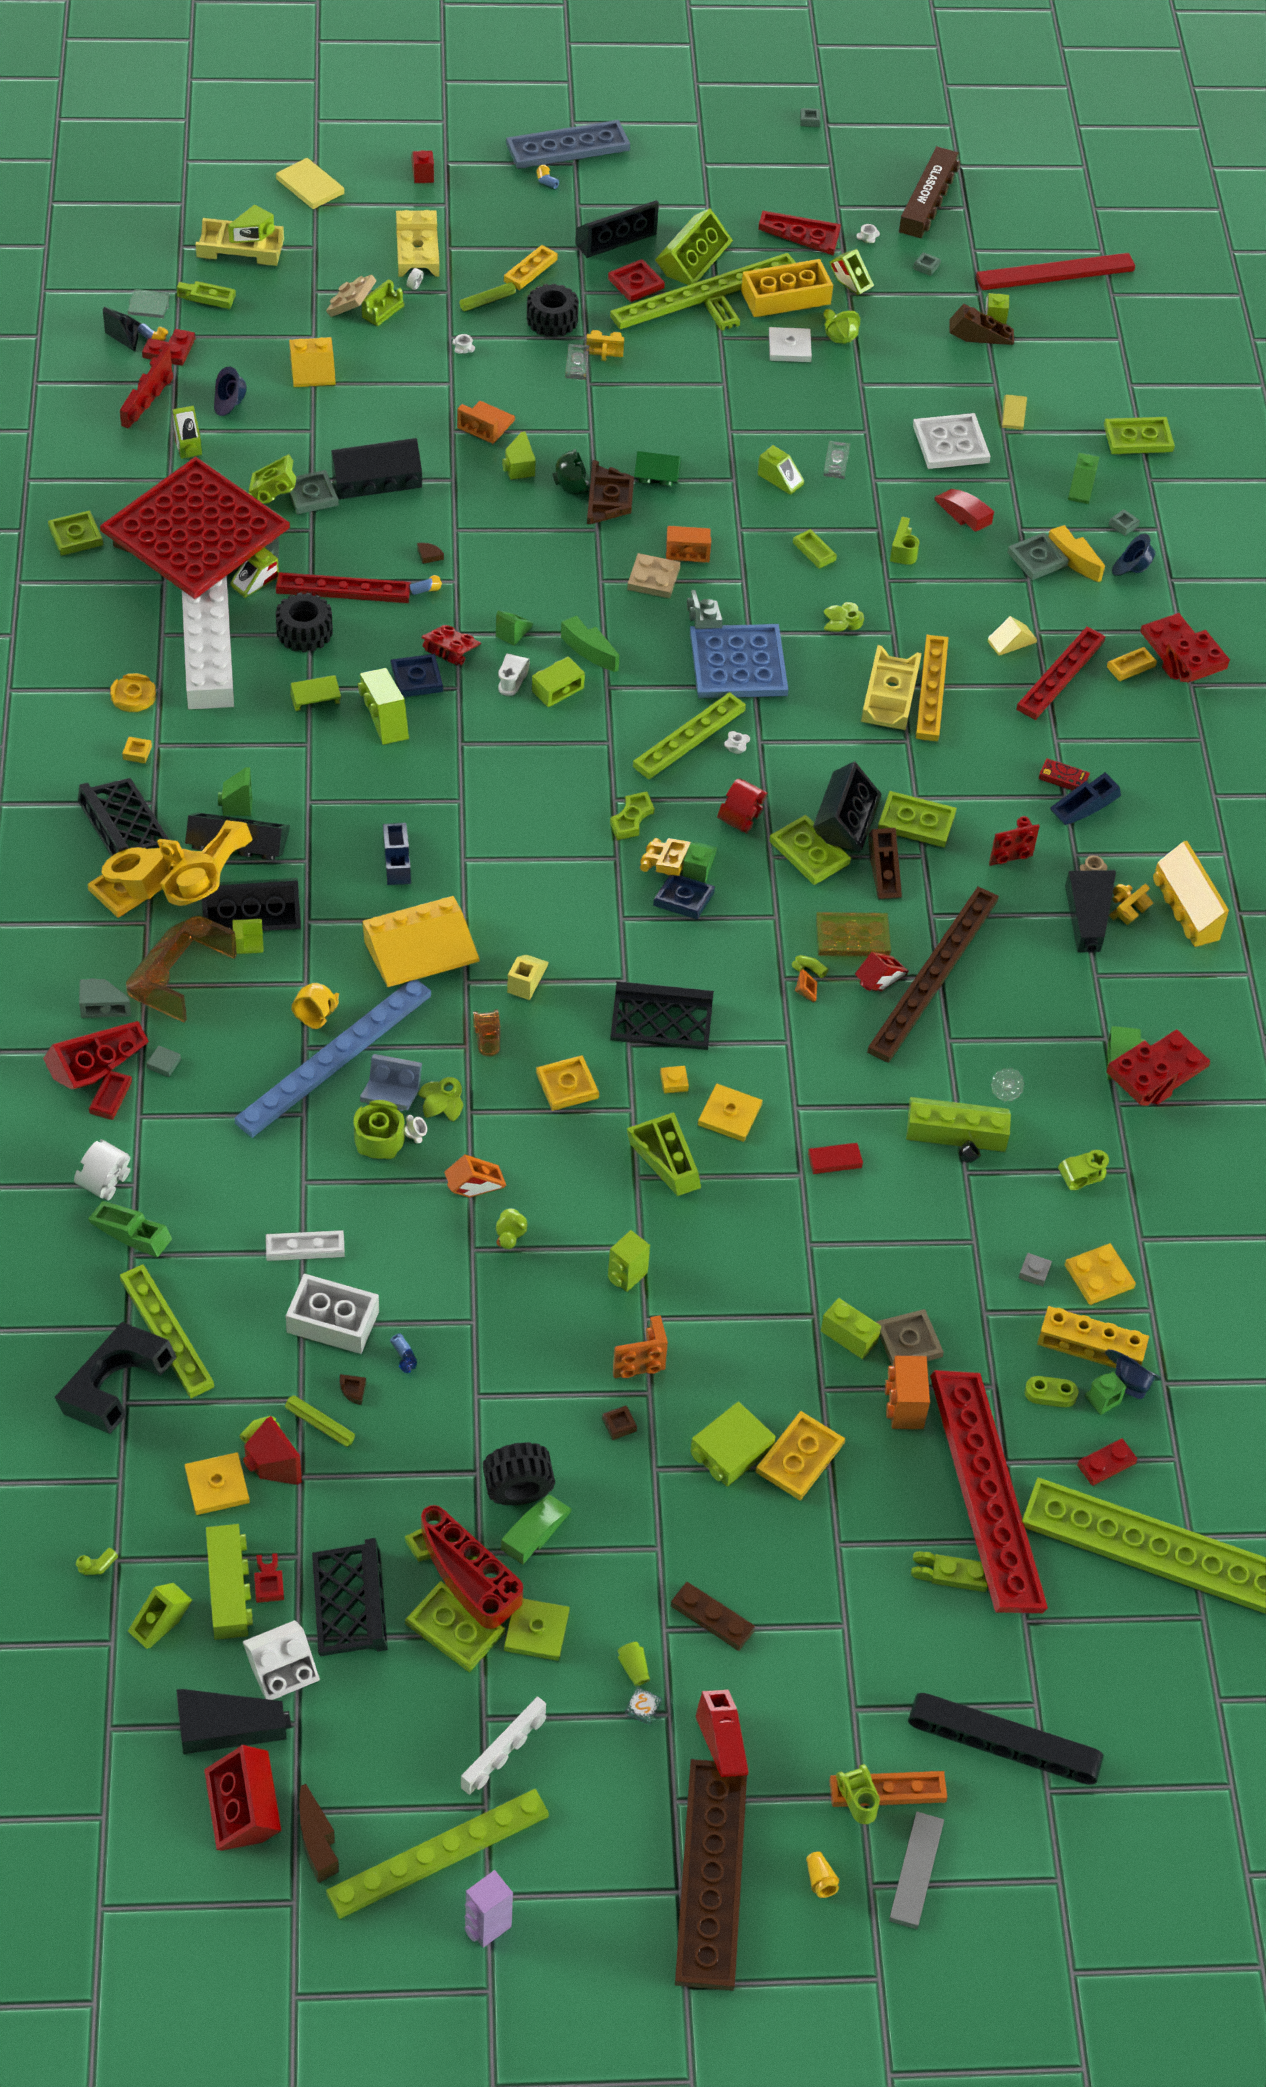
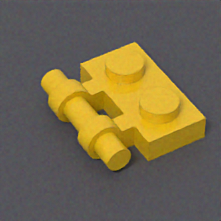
(671, 857)

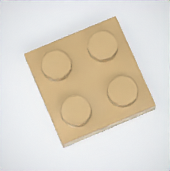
(350, 295)
(653, 575)

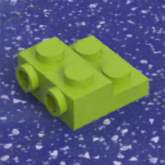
(273, 480)

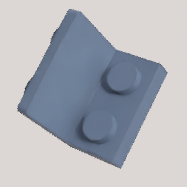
(392, 1081)

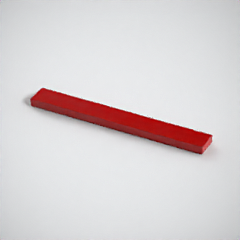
(1055, 271)

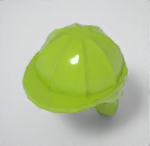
(841, 327)

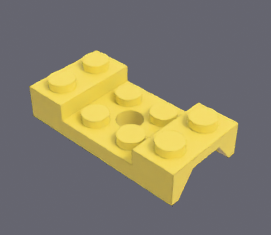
(417, 229)
(216, 240)
(890, 704)

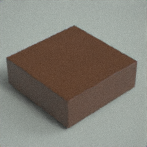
(619, 1422)

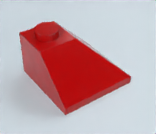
(272, 1455)

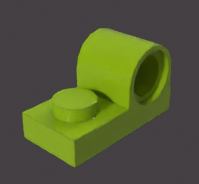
(905, 545)

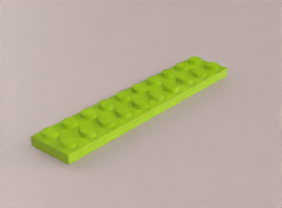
(1147, 1544)

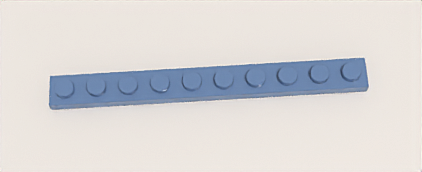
(332, 1057)

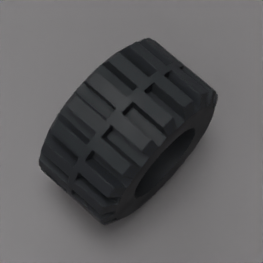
(552, 310)
(304, 622)
(518, 1474)

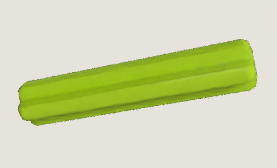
(487, 296)
(320, 1421)

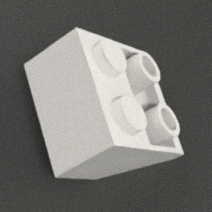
(281, 1660)

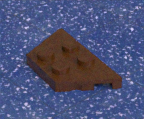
(609, 494)

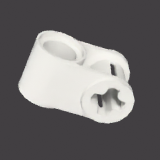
(512, 674)

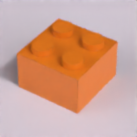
(907, 1392)

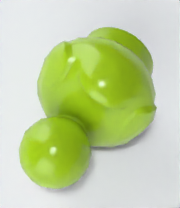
(510, 1227)

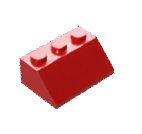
(242, 1798)

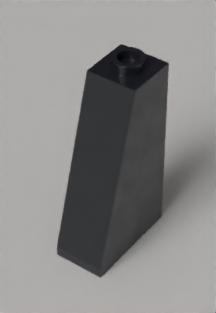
(1089, 905)
(228, 1721)

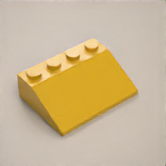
(419, 941)

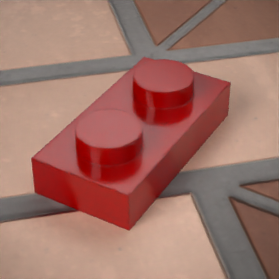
(1107, 1462)

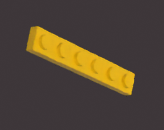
(932, 688)

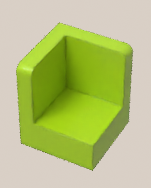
(248, 936)

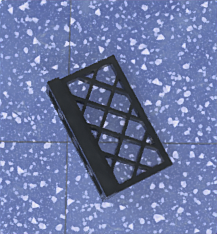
(96, 812)
(662, 996)
(373, 1600)

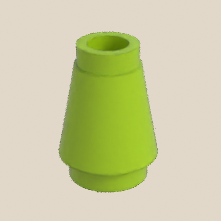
(634, 1662)

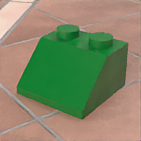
(657, 467)

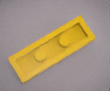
(531, 267)

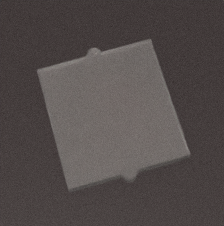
(149, 303)

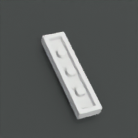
(498, 1751)

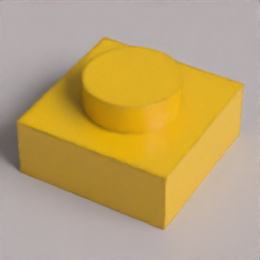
(137, 750)
(674, 1079)

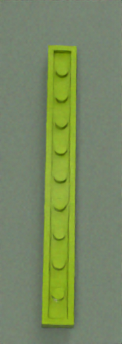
(689, 295)

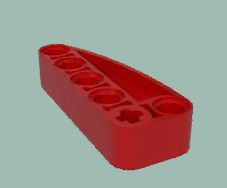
(467, 1577)

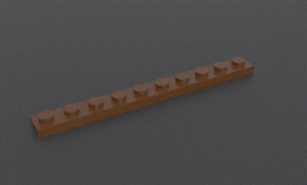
(932, 975)

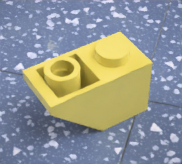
(525, 976)

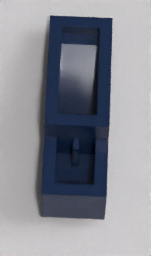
(1086, 799)
(396, 854)

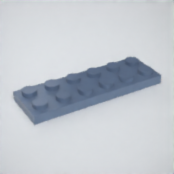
(567, 144)

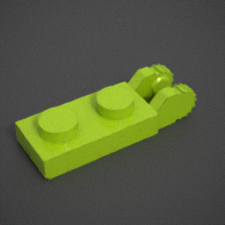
(950, 1571)

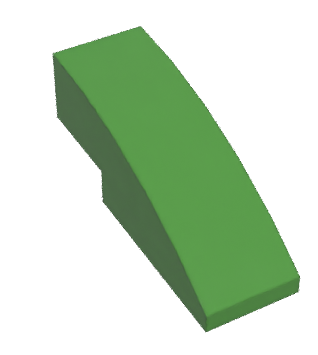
(589, 643)
(131, 1228)
(534, 1528)

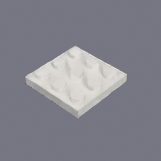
(951, 441)

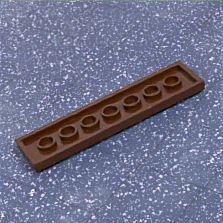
(711, 1879)

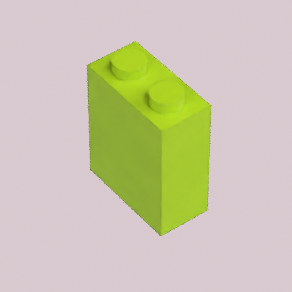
(732, 1444)

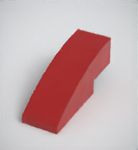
(966, 509)

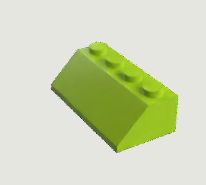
(694, 248)
(957, 1123)

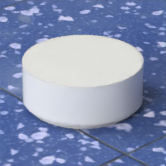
(415, 279)

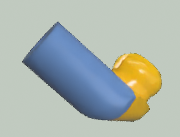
(545, 178)
(149, 333)
(431, 584)

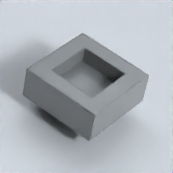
(1035, 1269)

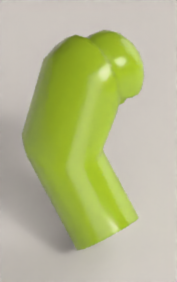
(252, 1427)

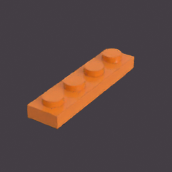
(900, 1788)

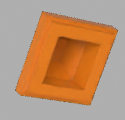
(806, 986)

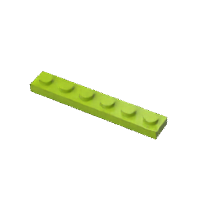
(689, 735)
(164, 1324)

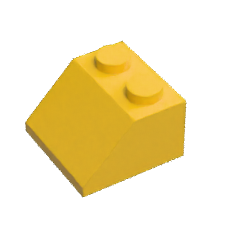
(312, 362)

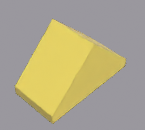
(1014, 411)
(1011, 636)

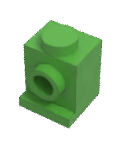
(1105, 1388)

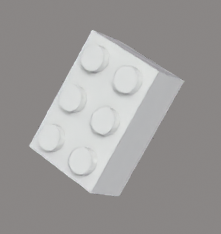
(332, 1313)

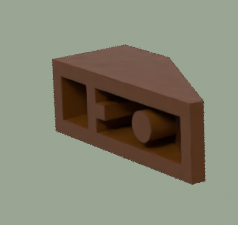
(885, 862)

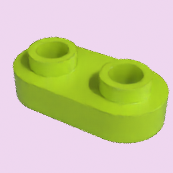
(1051, 1392)

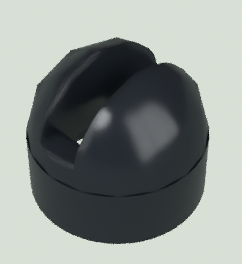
(969, 1152)

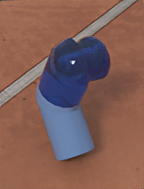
(404, 1350)

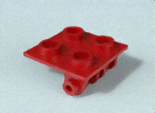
(449, 644)
(1015, 843)

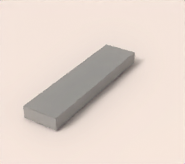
(916, 1870)

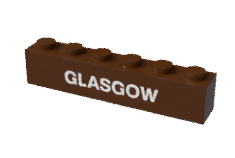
(929, 192)

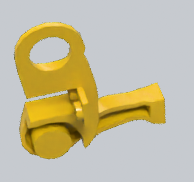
(180, 872)

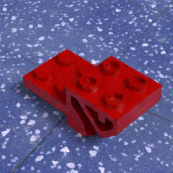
(1183, 651)
(1156, 1070)

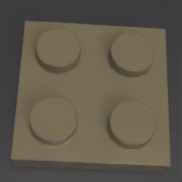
(910, 1336)

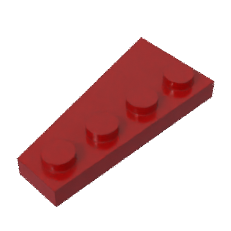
(804, 231)
(148, 387)

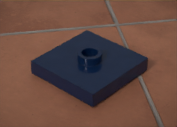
(417, 675)
(684, 896)

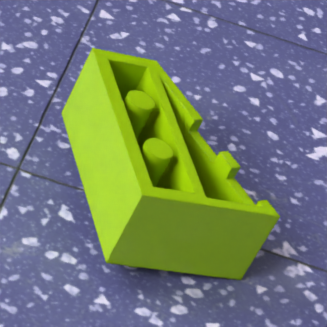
(384, 705)
(666, 1152)

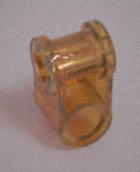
(487, 1032)

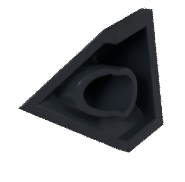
(121, 327)

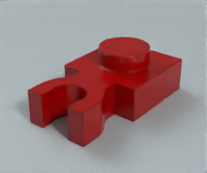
(268, 1581)

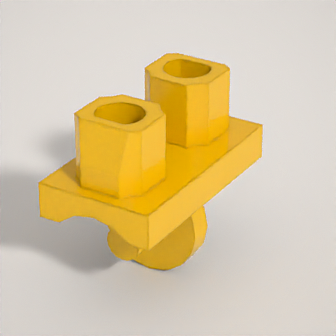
(605, 345)
(1124, 910)

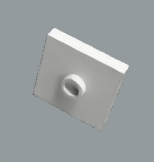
(790, 344)

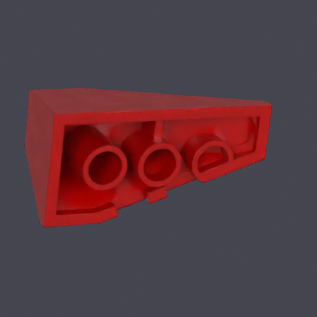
(92, 1056)

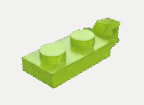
(207, 294)

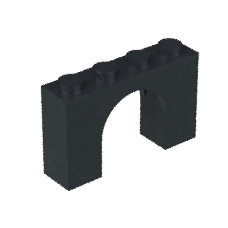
(122, 1349)

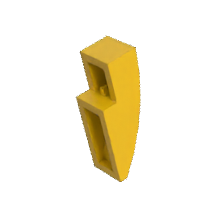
(1078, 551)

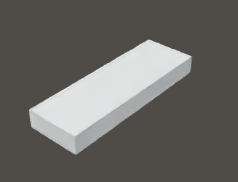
(305, 1245)

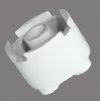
(103, 1169)

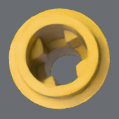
(822, 1877)

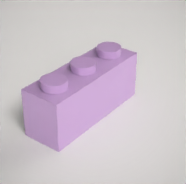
(488, 1909)

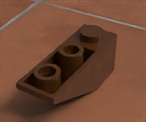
(979, 328)

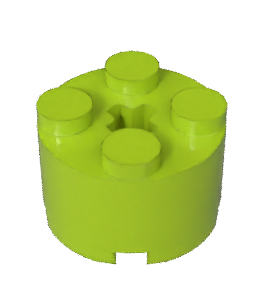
(379, 1130)

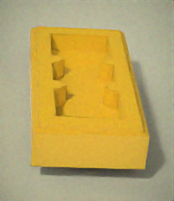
(1131, 664)

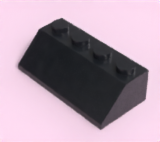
(617, 229)
(376, 468)
(847, 808)
(267, 837)
(269, 900)

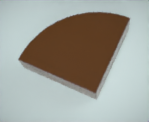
(429, 552)
(353, 1388)

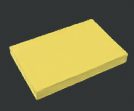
(310, 183)

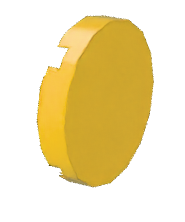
(133, 692)

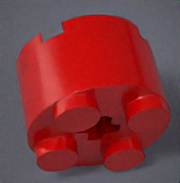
(742, 805)

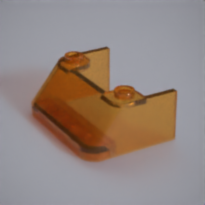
(150, 978)

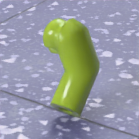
(811, 963)
(96, 1566)

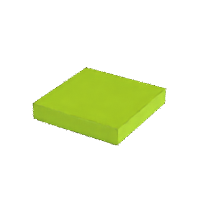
(75, 533)

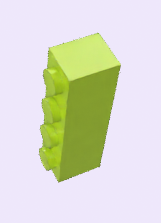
(227, 1581)

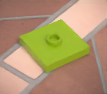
(537, 1629)

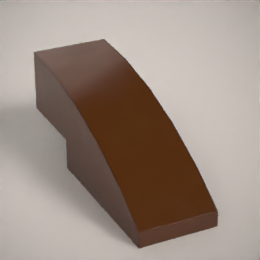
(317, 1836)

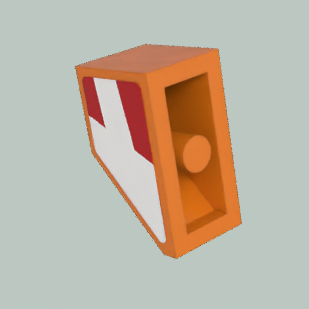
(474, 1177)

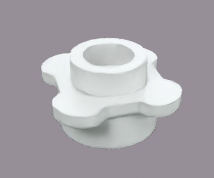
(868, 233)
(463, 344)
(736, 742)
(415, 1128)

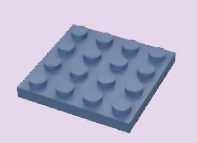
(739, 661)

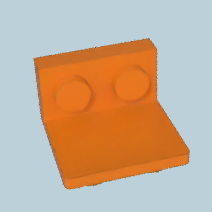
(484, 421)
(688, 544)
(642, 1356)

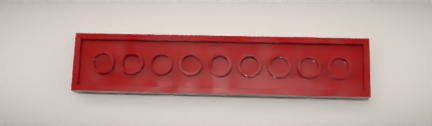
(988, 1493)

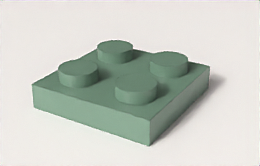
(313, 492)
(1038, 556)

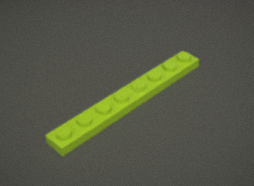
(437, 1853)

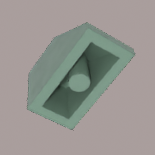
(102, 999)

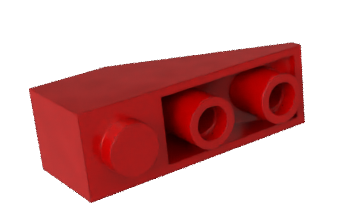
(722, 1732)

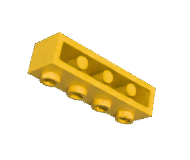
(1089, 1338)

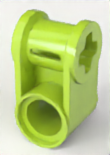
(1082, 1170)
(858, 1789)

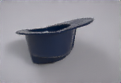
(229, 391)
(1136, 556)
(1133, 1375)

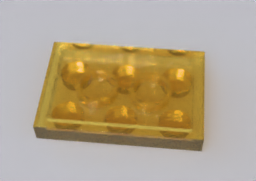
(852, 934)

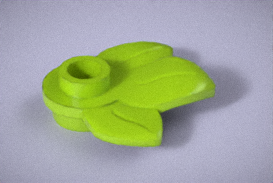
(843, 617)
(440, 1100)

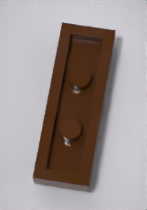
(712, 1616)

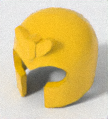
(314, 1004)

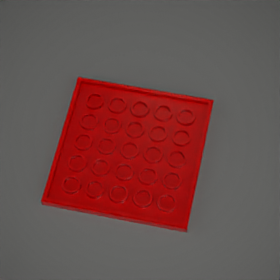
(195, 527)

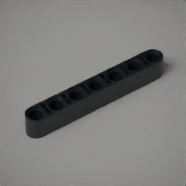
(1006, 1738)

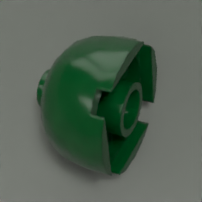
(571, 473)

